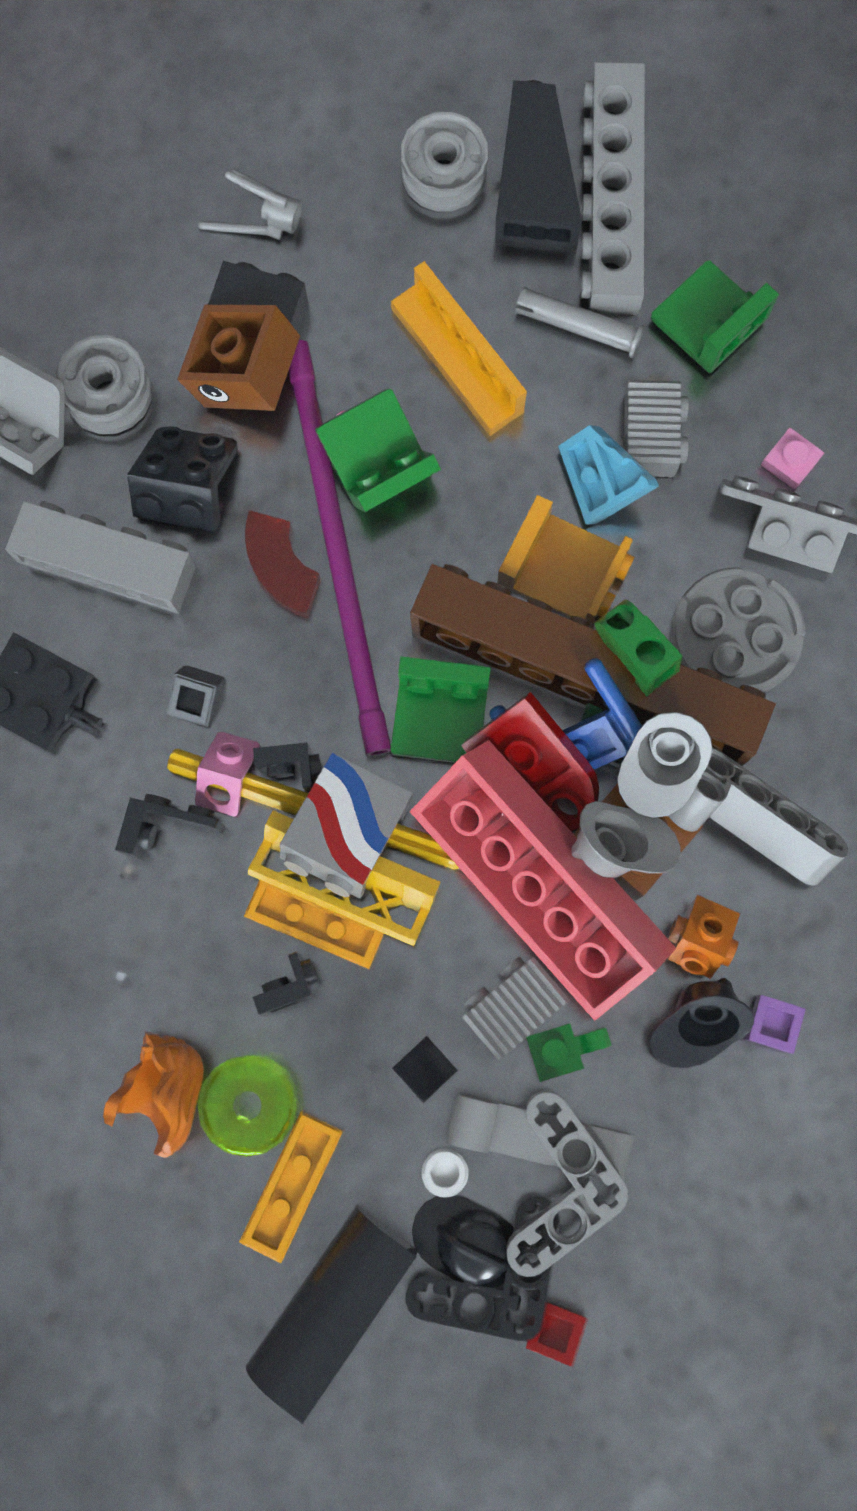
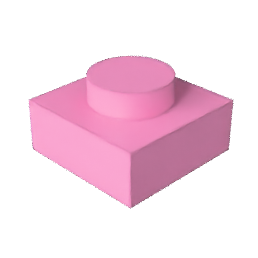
(792, 458)

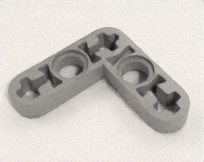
(578, 1198)

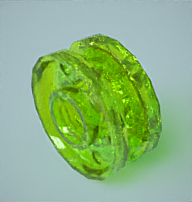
(220, 1112)

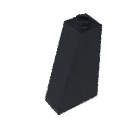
(537, 178)

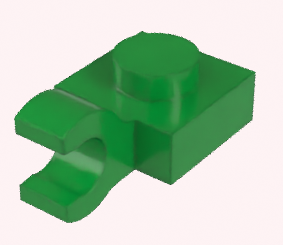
(559, 1051)

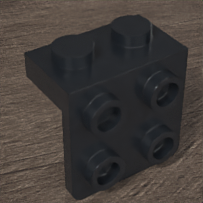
(180, 476)

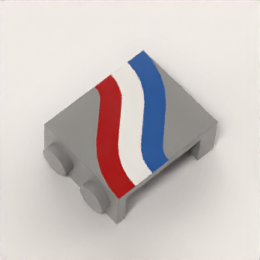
(344, 826)

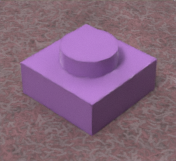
(776, 1024)

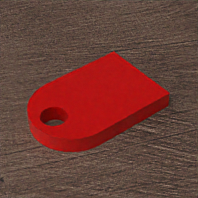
(541, 756)

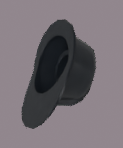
(702, 1025)
(463, 1240)

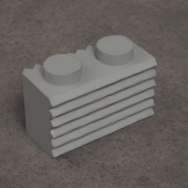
(654, 425)
(514, 1007)

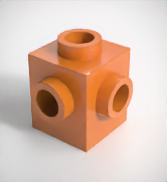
(704, 937)

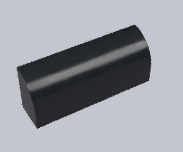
(330, 1313)

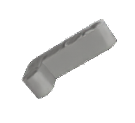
(762, 820)
(503, 1128)

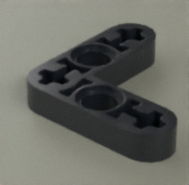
(498, 1301)

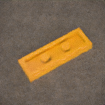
(313, 924)
(291, 1186)

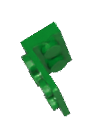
(712, 315)
(375, 450)
(438, 708)

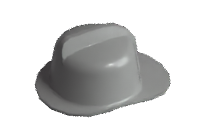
(664, 764)
(622, 840)

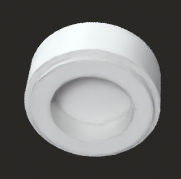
(444, 1172)

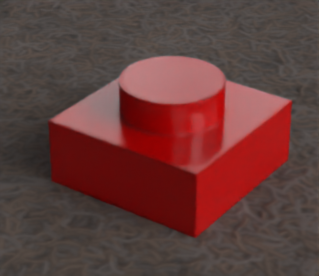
(560, 1335)

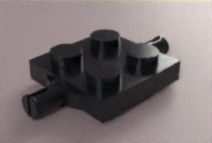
(41, 693)

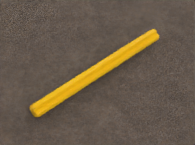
(291, 800)

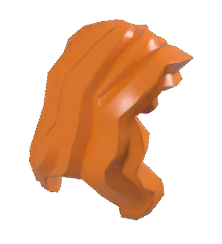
(162, 1088)

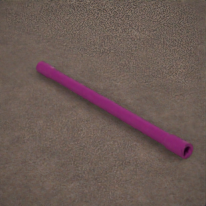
(371, 716)

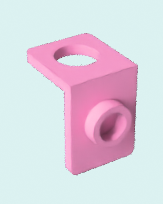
(226, 766)

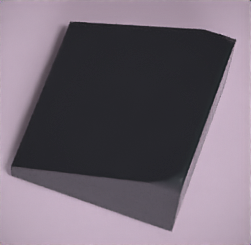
(195, 695)
(424, 1069)

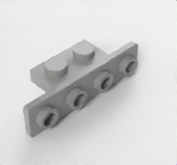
(791, 527)

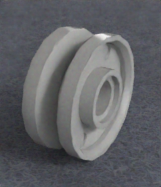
(444, 138)
(102, 360)

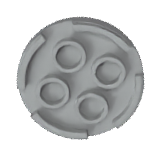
(739, 628)

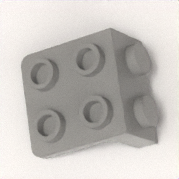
(29, 413)

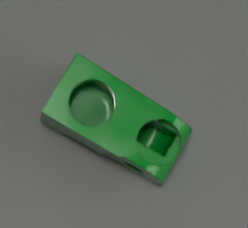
(639, 646)

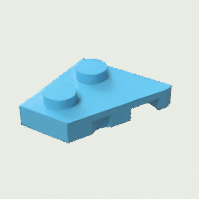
(603, 474)

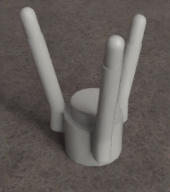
(278, 209)

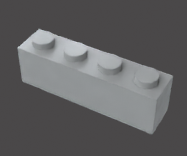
(101, 556)

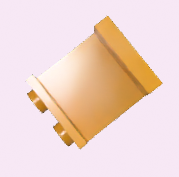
(564, 564)

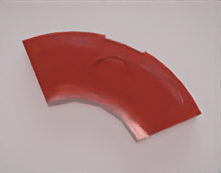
(276, 564)

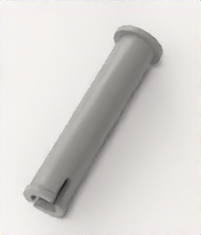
(579, 321)

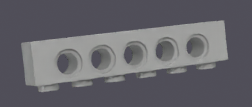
(622, 91)

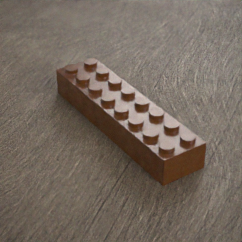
(552, 652)

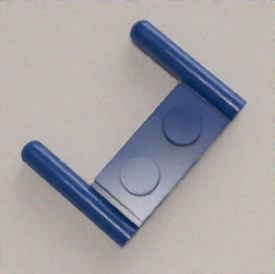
(606, 734)

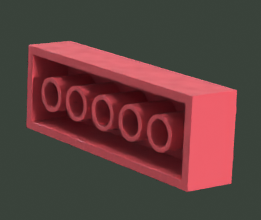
(525, 868)

